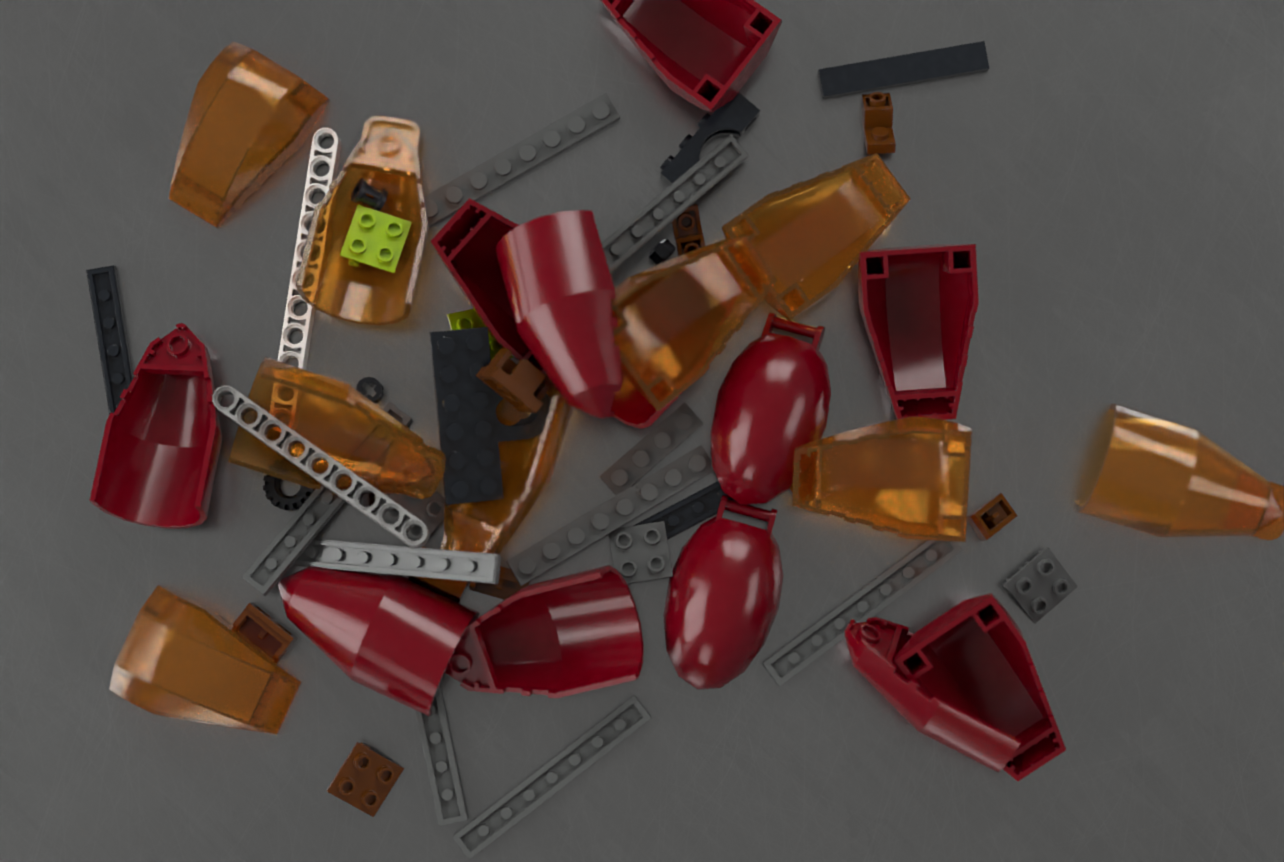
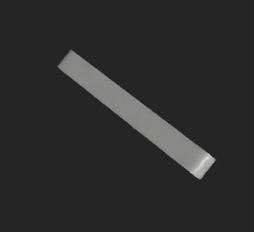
(310, 457)

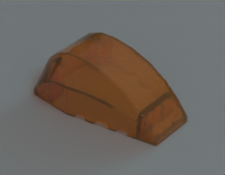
(240, 131)
(818, 228)
(684, 314)
(890, 476)
(200, 668)

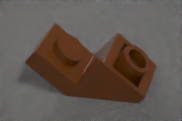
(878, 123)

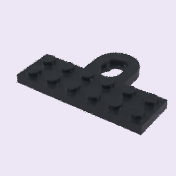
(469, 419)

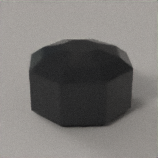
(661, 252)

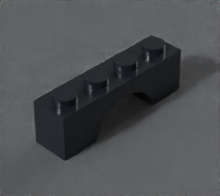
(731, 118)

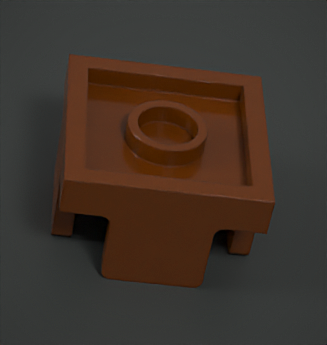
(516, 383)

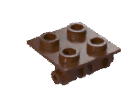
(365, 779)

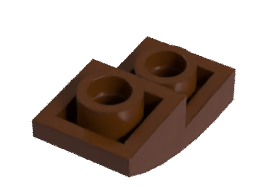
(688, 230)

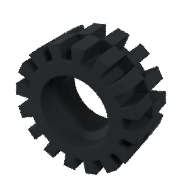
(282, 501)

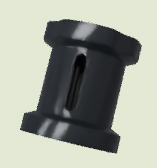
(359, 194)
(371, 382)

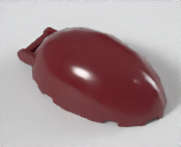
(767, 408)
(723, 597)

